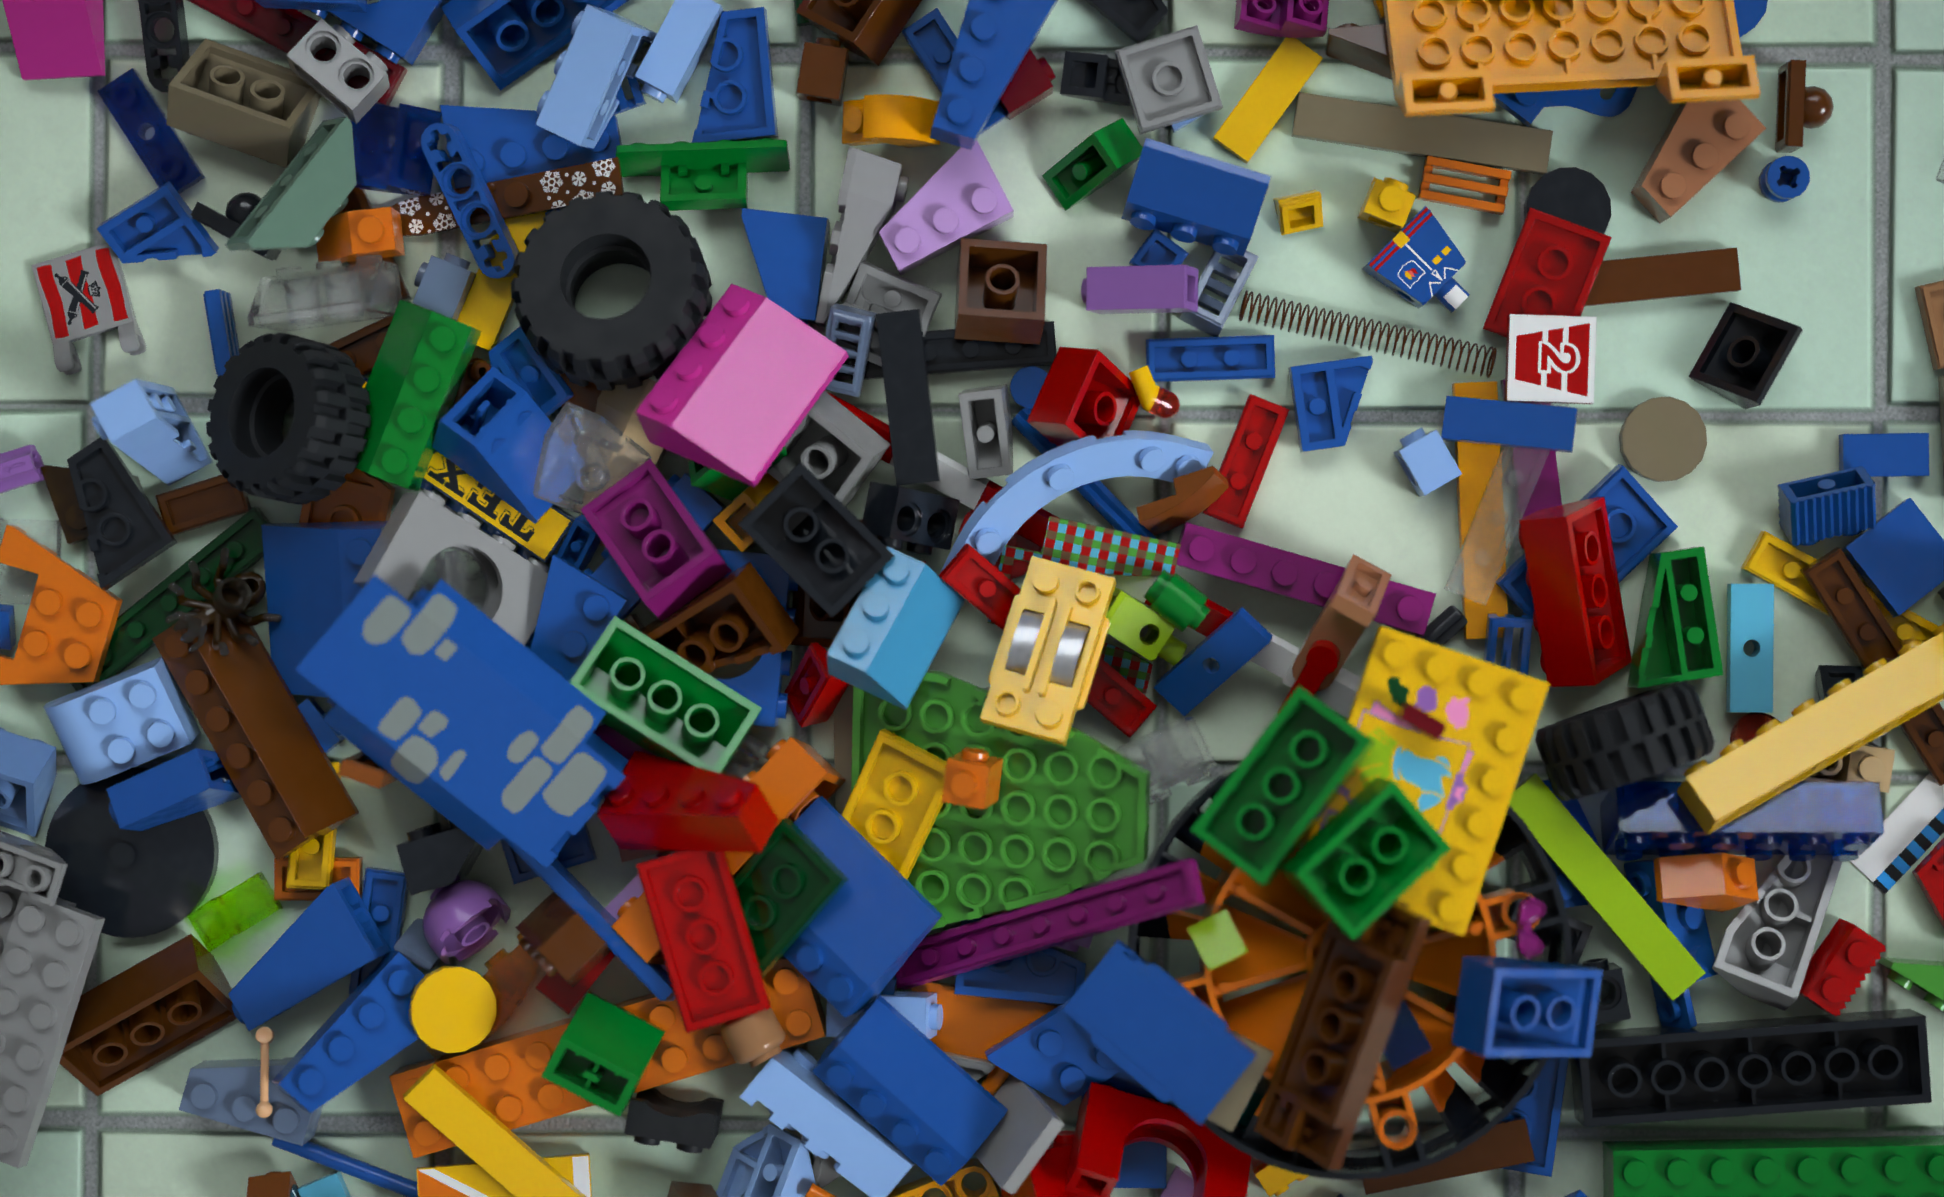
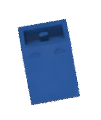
(497, 440)

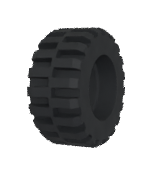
(325, 425)
(1625, 741)

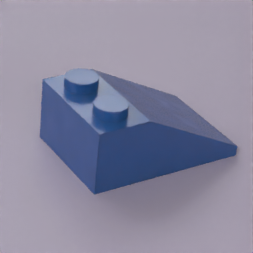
(1526, 1008)

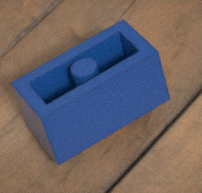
(579, 543)
(324, 733)

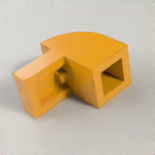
(889, 120)

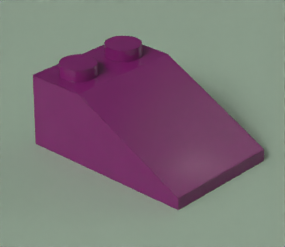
(655, 540)

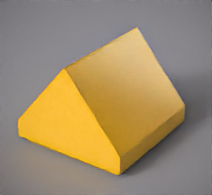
(1299, 212)

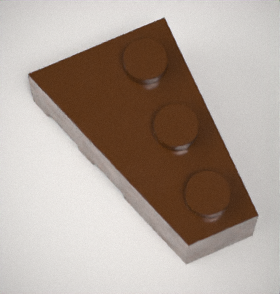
(561, 940)

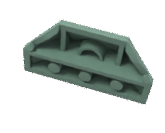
(304, 194)

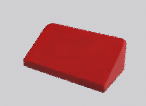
(812, 690)

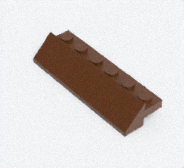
(259, 737)
(1341, 1035)

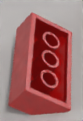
(1575, 593)

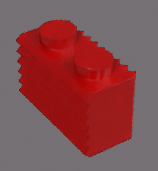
(1840, 966)

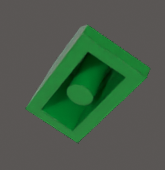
(1093, 163)

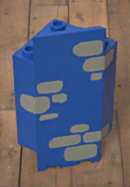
(464, 717)

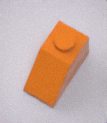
(361, 234)
(1706, 881)

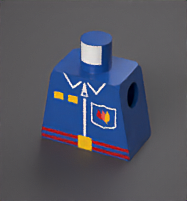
(1421, 264)

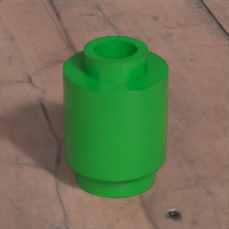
(1177, 601)

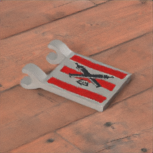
(84, 298)

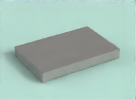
(1020, 1135)

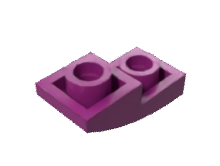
(1282, 17)

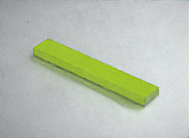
(1605, 888)

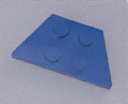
(1054, 1057)

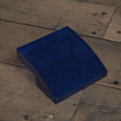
(390, 149)

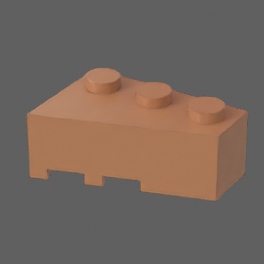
(1692, 152)

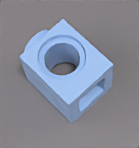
(1426, 461)

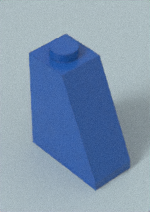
(789, 258)
(171, 791)

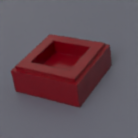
(1420, 721)

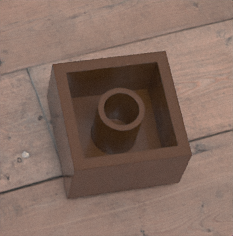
(1000, 291)

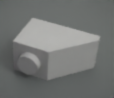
(987, 431)

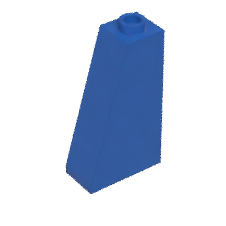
(314, 952)

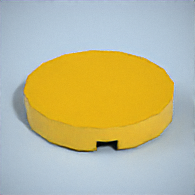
(452, 1009)

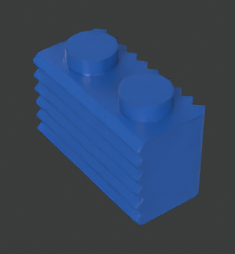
(1827, 506)

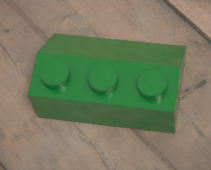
(1365, 857)

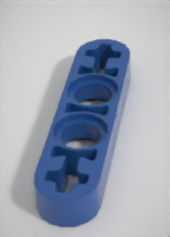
(476, 197)

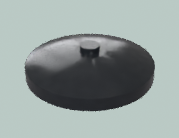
(128, 876)

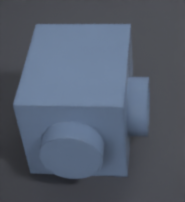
(443, 285)

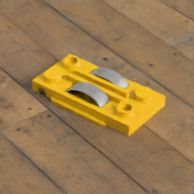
(1049, 651)

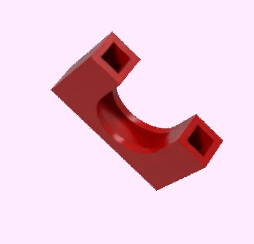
(1115, 1119)

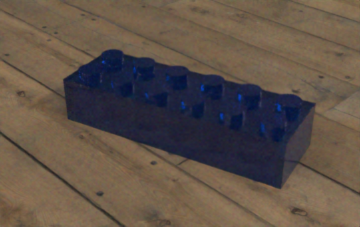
(1799, 823)

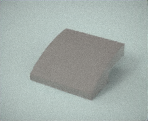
(886, 292)

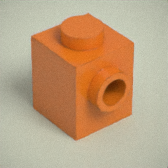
(972, 779)

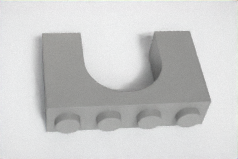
(424, 528)

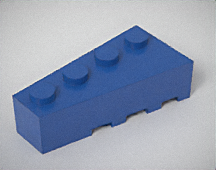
(984, 61)
(356, 1037)

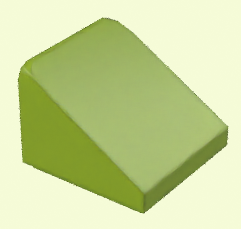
(1217, 939)

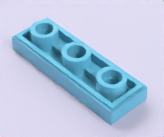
(1750, 677)

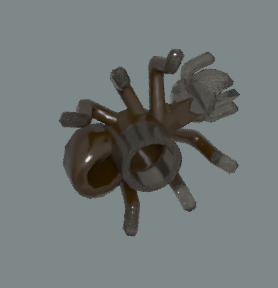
(225, 604)

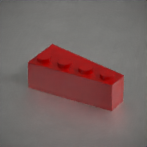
(685, 809)

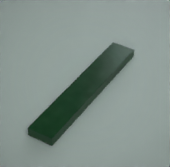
(147, 616)

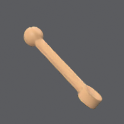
(264, 1036)

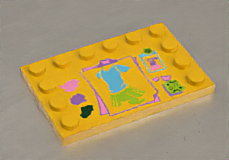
(1454, 782)

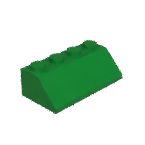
(412, 391)
(657, 697)

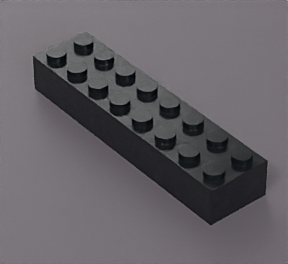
(1753, 1068)

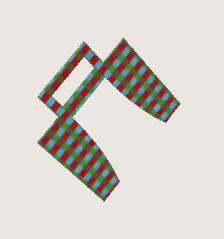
(1103, 552)

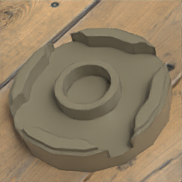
(1663, 439)

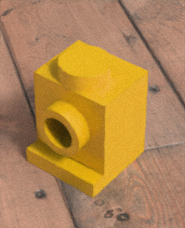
(1387, 204)

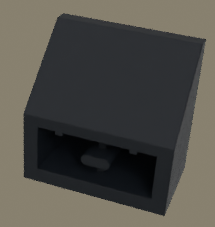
(437, 856)

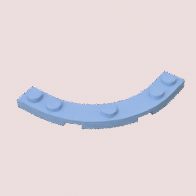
(1069, 467)

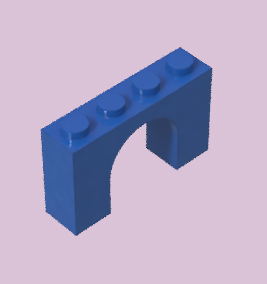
(395, 25)
(764, 680)

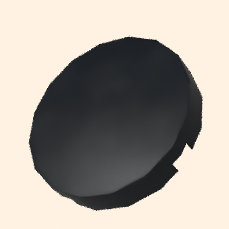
(1572, 197)

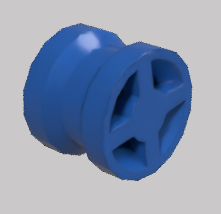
(1775, 184)

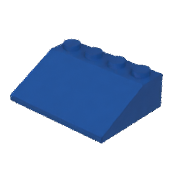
(310, 585)
(868, 923)

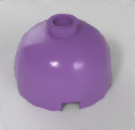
(462, 919)

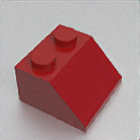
(1083, 398)

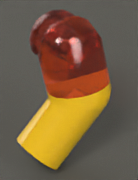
(1153, 397)

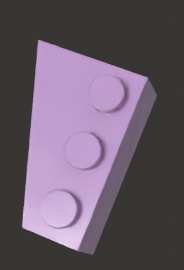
(953, 205)

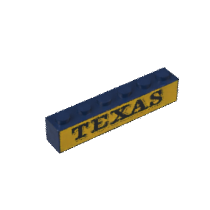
(499, 518)

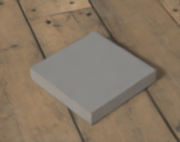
(1168, 79)

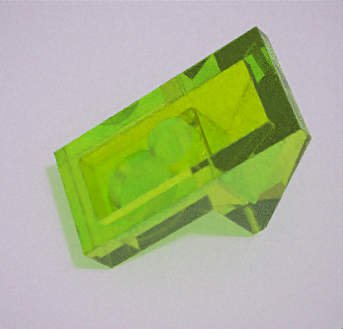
(234, 911)

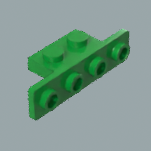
(704, 172)

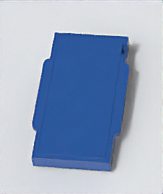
(1159, 1032)

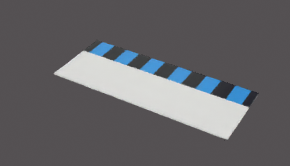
(1905, 836)

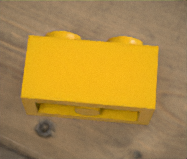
(1275, 1179)

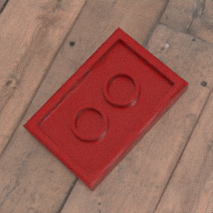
(1548, 270)

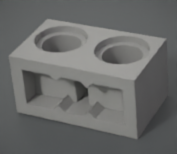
(331, 76)

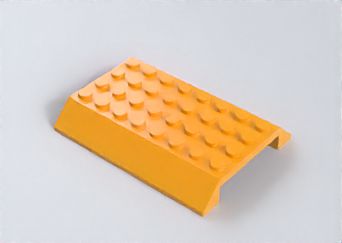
(1464, 51)

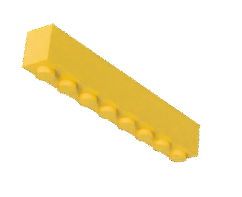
(1816, 734)

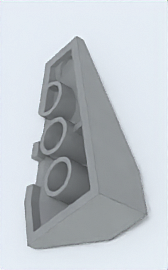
(866, 205)
(1774, 938)

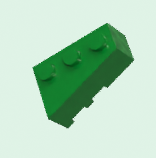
(1675, 622)

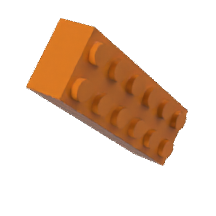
(790, 783)

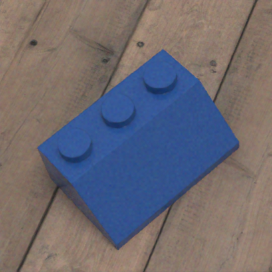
(1195, 198)

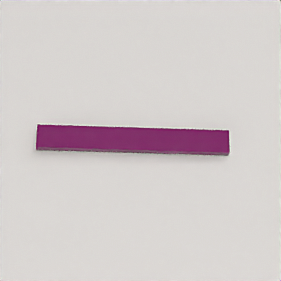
(1053, 923)

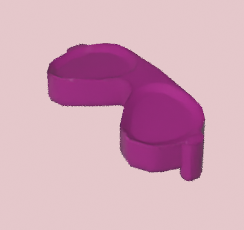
(1526, 941)

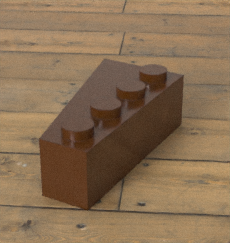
(727, 623)

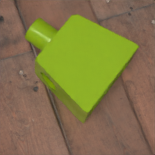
(1128, 618)

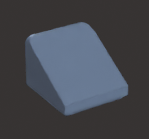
(415, 946)

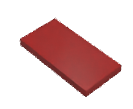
(703, 937)

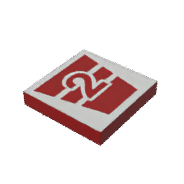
(1550, 359)

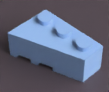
(591, 75)
(151, 429)

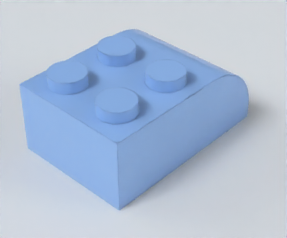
(122, 721)

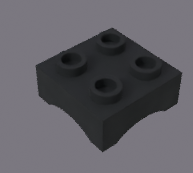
(688, 1124)

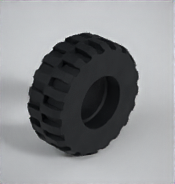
(593, 236)

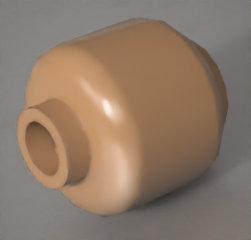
(753, 1037)

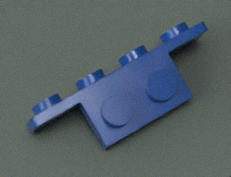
(1691, 930)

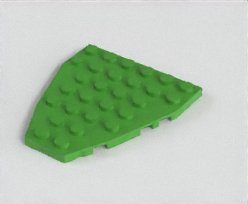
(1058, 815)

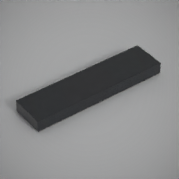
(908, 397)

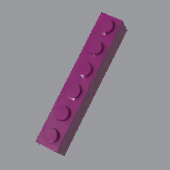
(1292, 575)

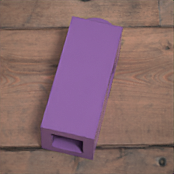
(1141, 289)

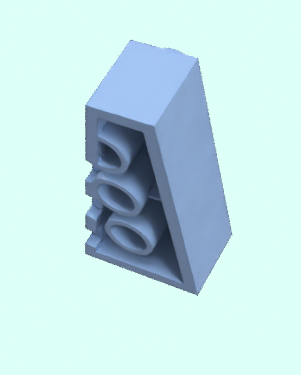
(827, 1123)

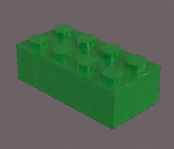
(1283, 786)

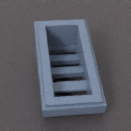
(857, 317)
(1206, 320)

